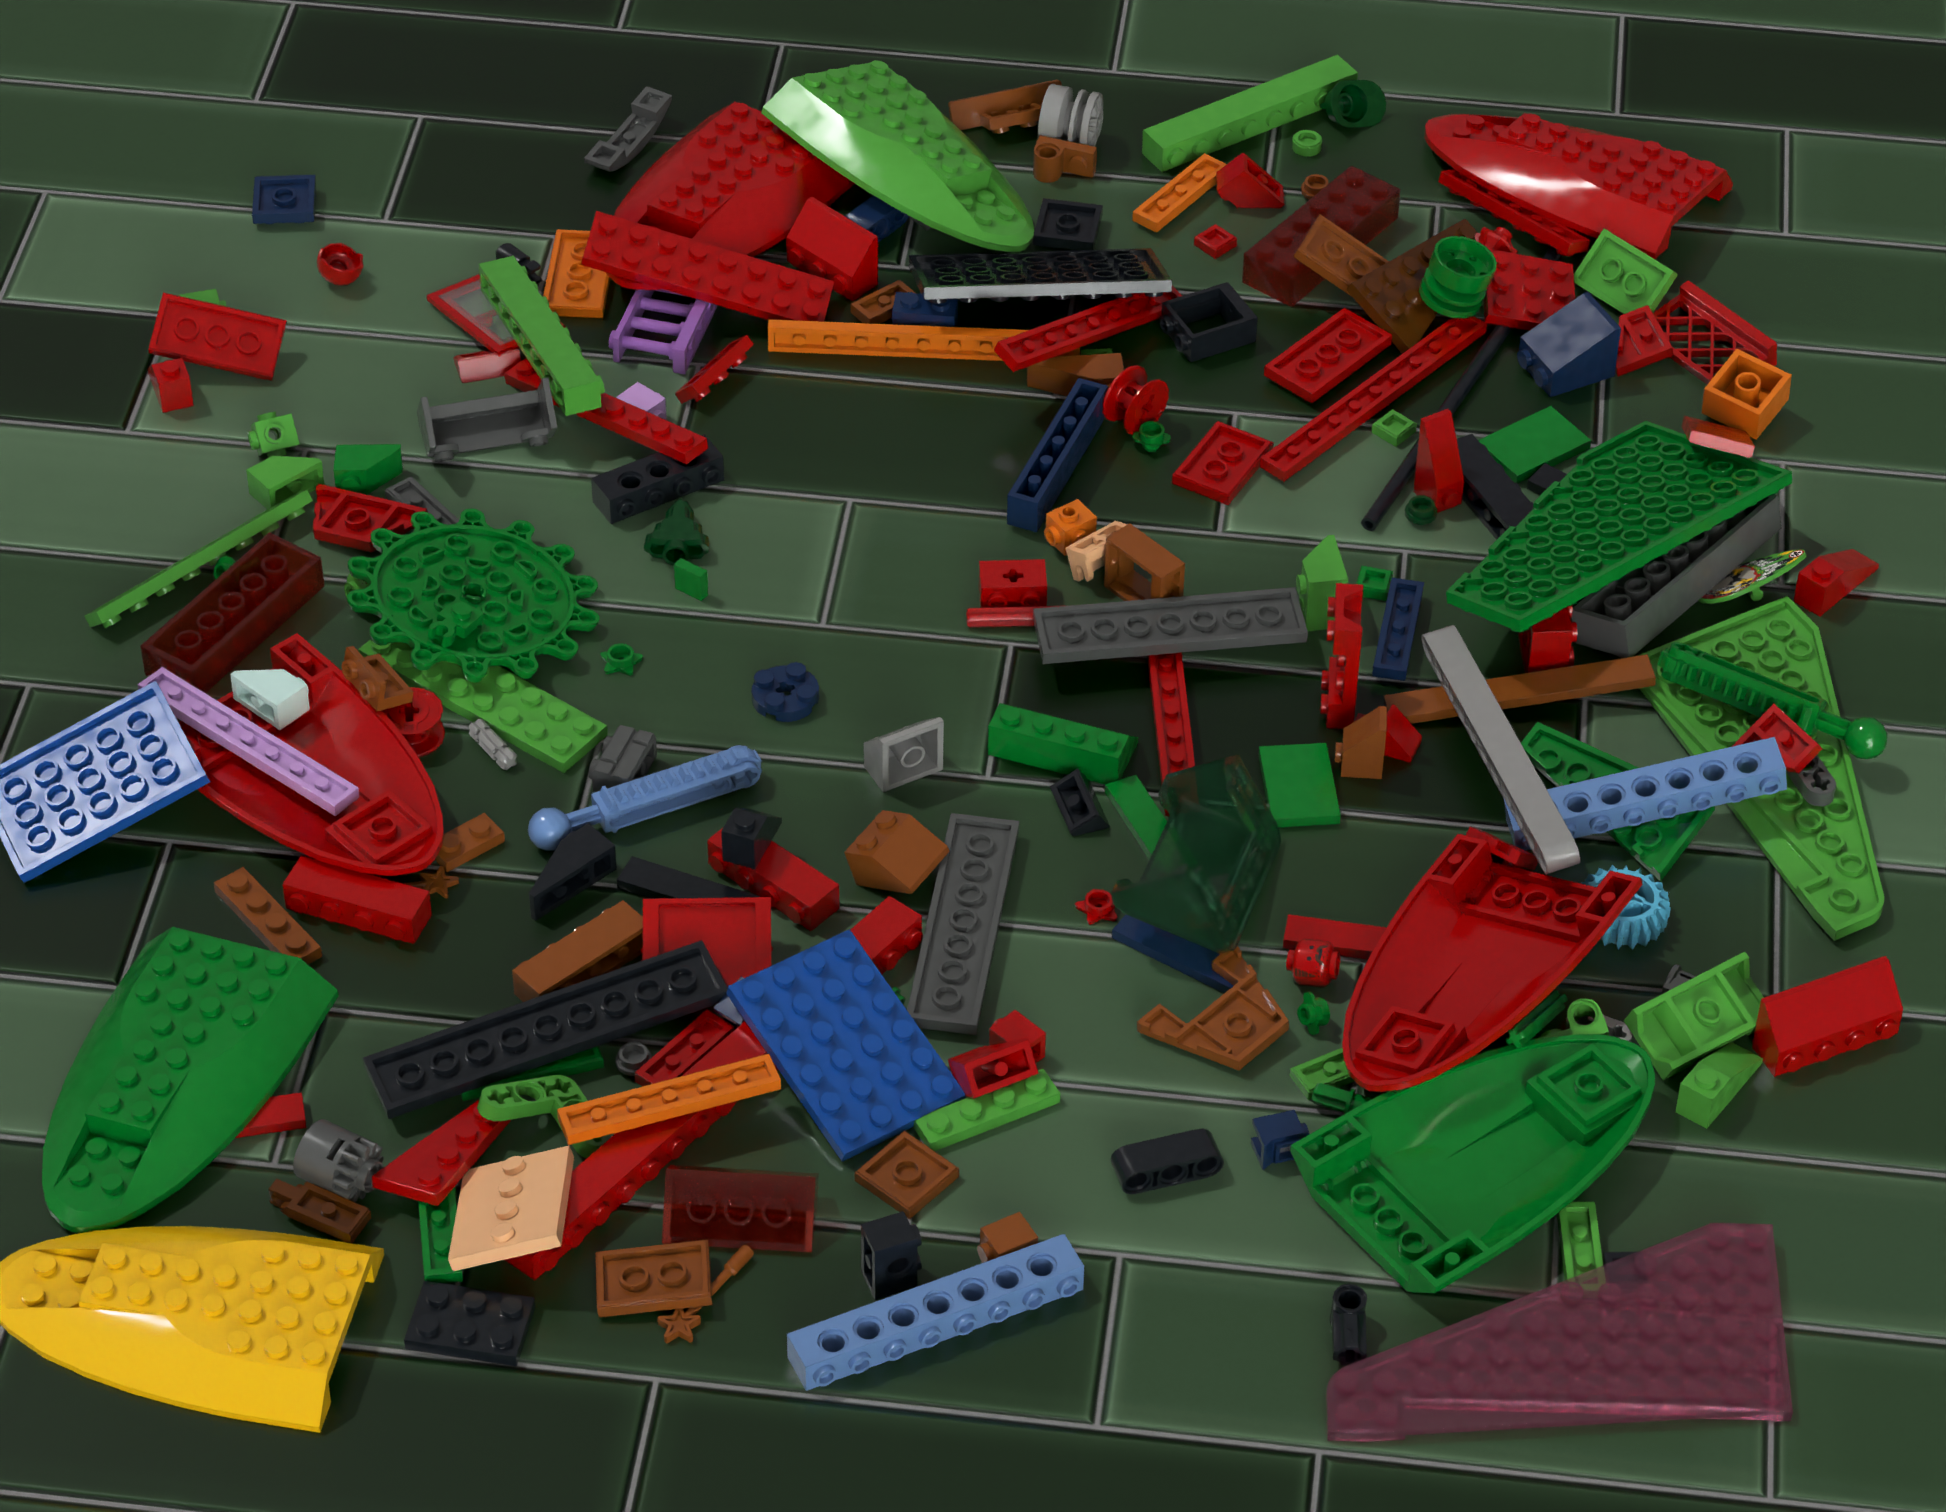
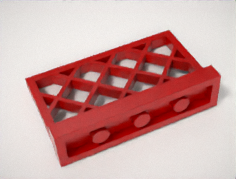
(1724, 326)

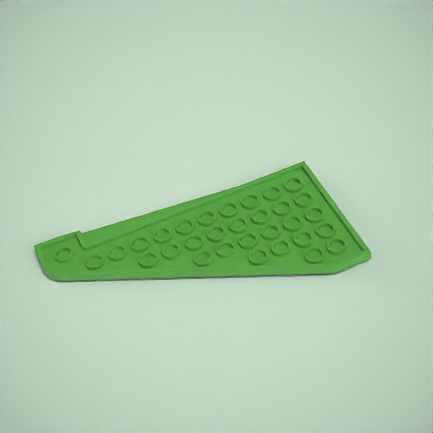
(1815, 849)

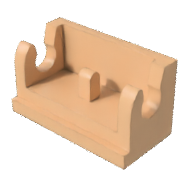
(1089, 552)

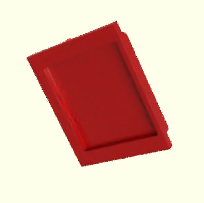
(731, 928)

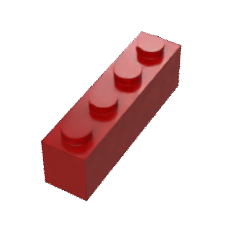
(791, 883)
(357, 899)

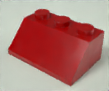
(834, 249)

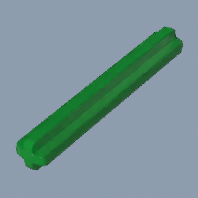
(1536, 1019)

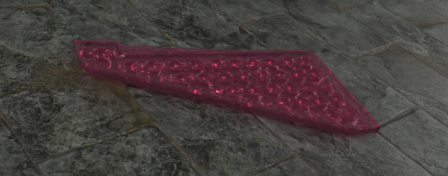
(1638, 1340)

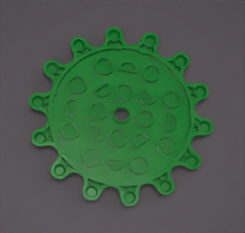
(521, 586)

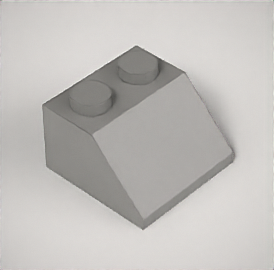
(905, 754)

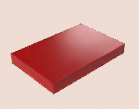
(1222, 463)

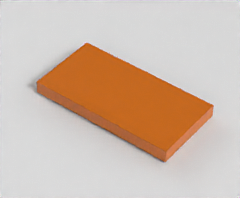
(571, 287)

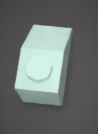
(271, 695)

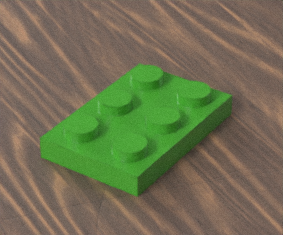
(1623, 275)

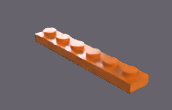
(668, 1099)

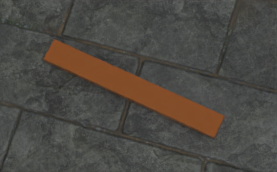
(1534, 687)

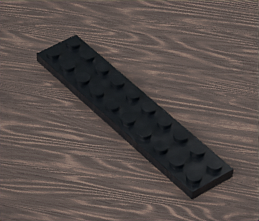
(544, 1029)

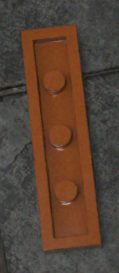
(266, 916)

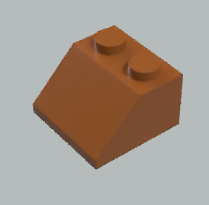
(894, 853)

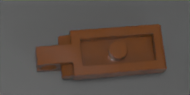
(320, 1209)

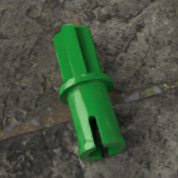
(1337, 1098)

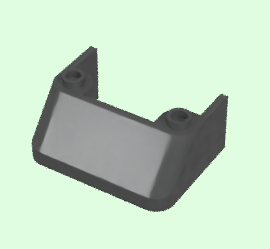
(487, 422)

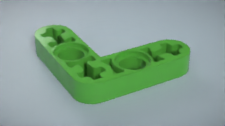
(551, 1092)

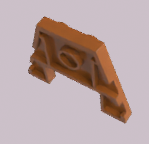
(1230, 1028)

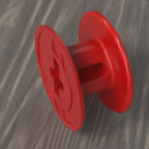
(1135, 399)
(420, 721)

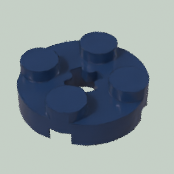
(769, 689)

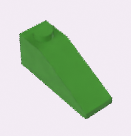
(1715, 1083)

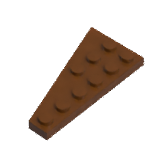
(1392, 290)

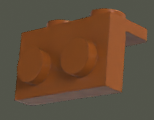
(375, 680)

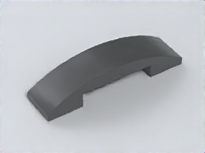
(634, 133)

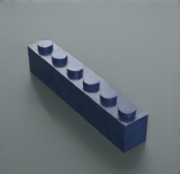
(1056, 455)

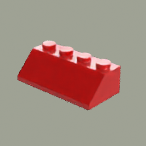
(1828, 1017)

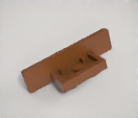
(1001, 109)

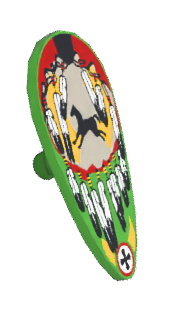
(1752, 575)

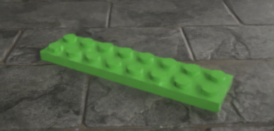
(507, 703)

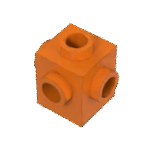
(1069, 525)

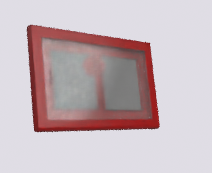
(473, 313)

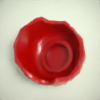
(339, 264)

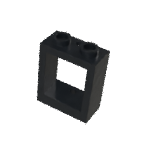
(1202, 304)

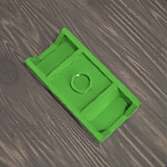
(1697, 1016)

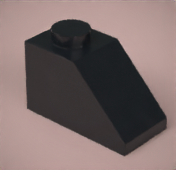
(748, 836)

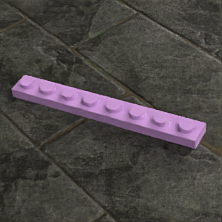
(254, 744)

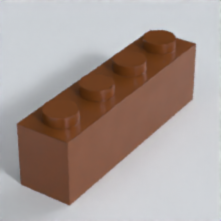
(585, 953)

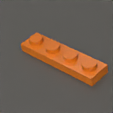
(1178, 193)

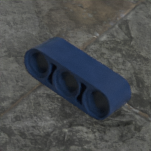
(878, 217)

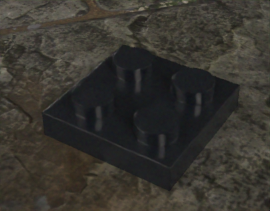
(1067, 225)

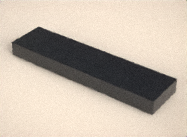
(664, 882)

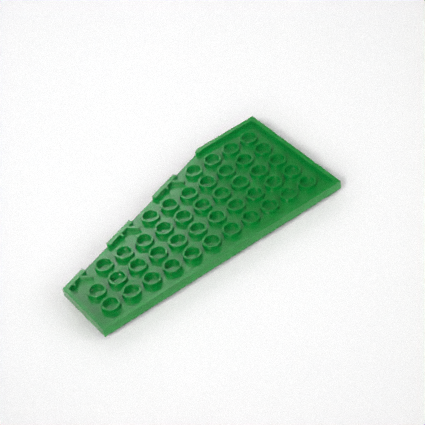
(1609, 518)

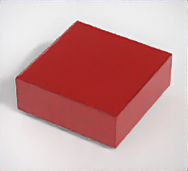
(1215, 241)

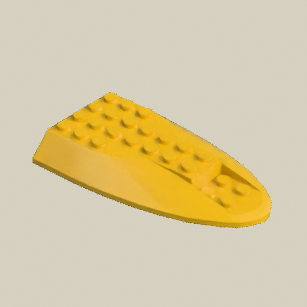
(193, 1315)

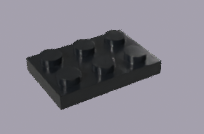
(470, 1323)

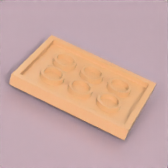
(511, 1208)

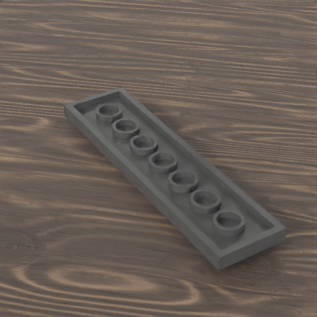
(1169, 625)
(963, 924)

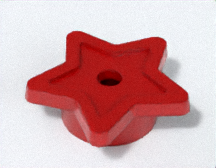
(1095, 898)

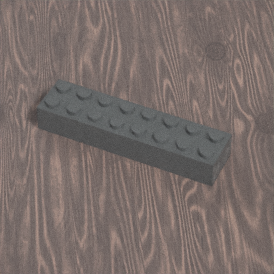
(1650, 598)

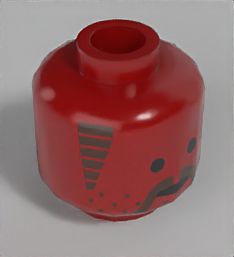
(1313, 962)

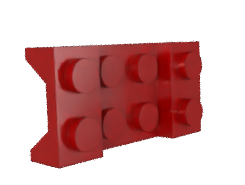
(1343, 670)

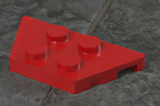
(350, 517)

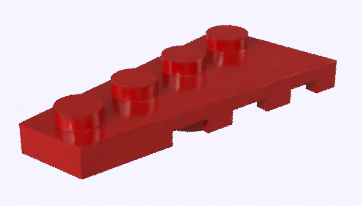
(441, 1159)

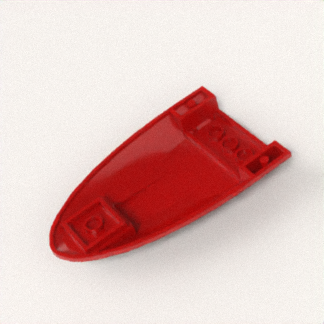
(1579, 174)
(730, 185)
(385, 831)
(1468, 962)

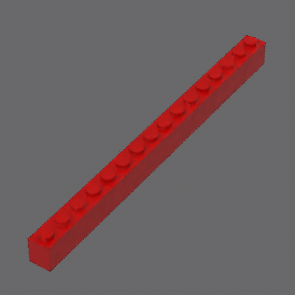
(638, 1154)

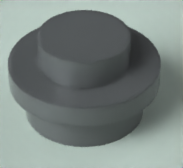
(632, 1057)

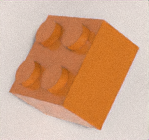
(1746, 393)

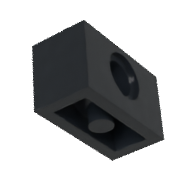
(890, 1254)

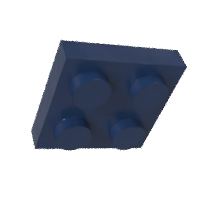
(284, 199)

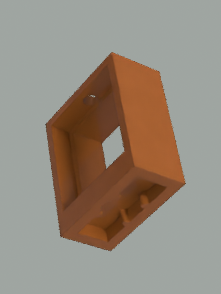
(1131, 547)

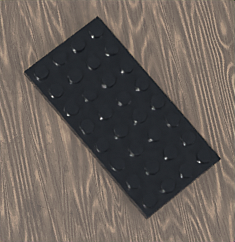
(1039, 274)

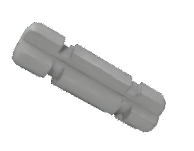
(492, 744)

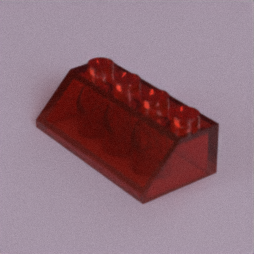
(740, 1207)

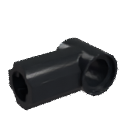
(1349, 1324)

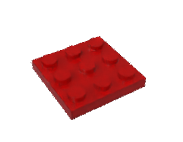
(1527, 290)

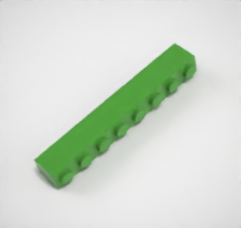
(1243, 114)
(541, 335)

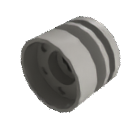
(1077, 120)

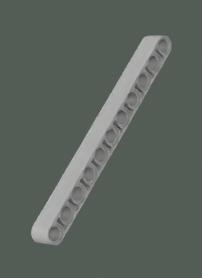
(1501, 750)

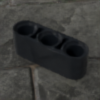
(1167, 1161)

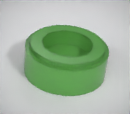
(1307, 143)

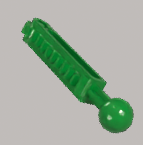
(1757, 693)

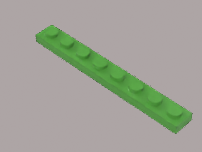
(189, 566)

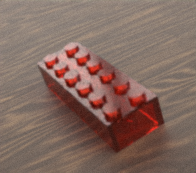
(1351, 201)
(235, 613)

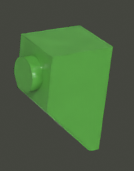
(282, 477)

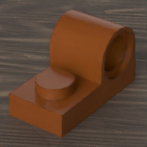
(1058, 156)

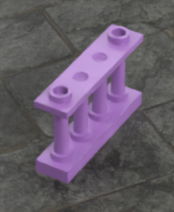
(688, 332)

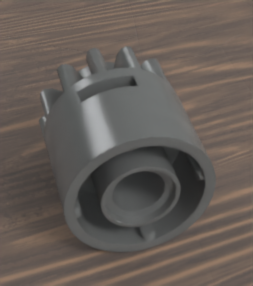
(337, 1160)

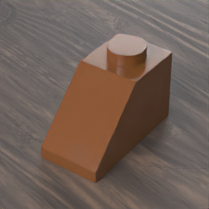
(1363, 746)

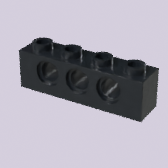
(654, 482)

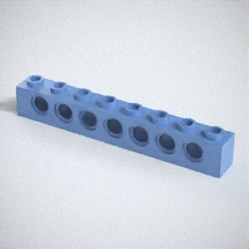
(1666, 789)
(935, 1312)

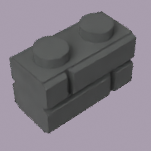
(623, 758)

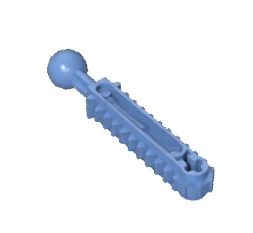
(651, 795)

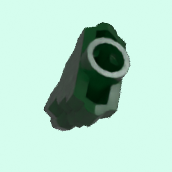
(677, 536)

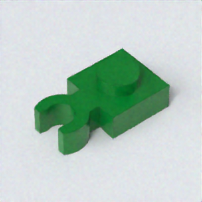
(455, 619)

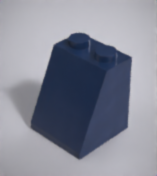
(1571, 347)

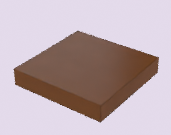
(907, 1174)

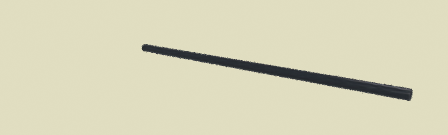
(1452, 402)

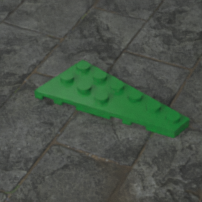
(1569, 761)

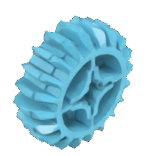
(1644, 914)

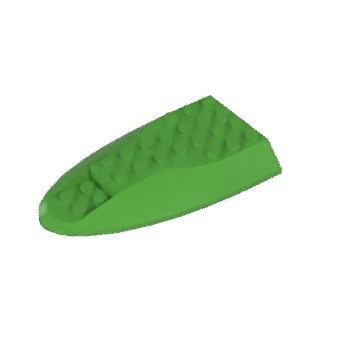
(903, 152)

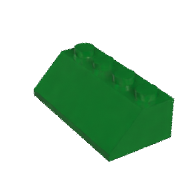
(1059, 744)

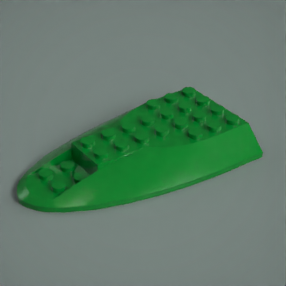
(174, 1072)
(1478, 1154)

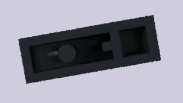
(574, 866)

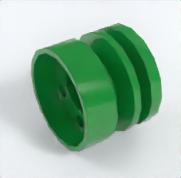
(1457, 277)

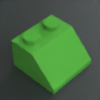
(1318, 581)

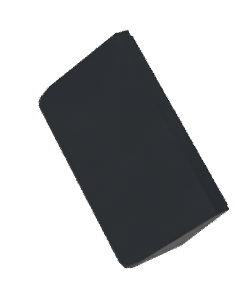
(1079, 804)

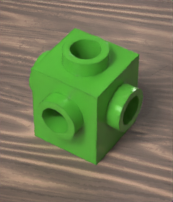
(284, 432)

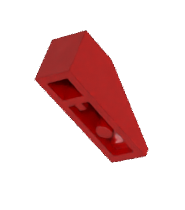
(1439, 462)
(1831, 579)

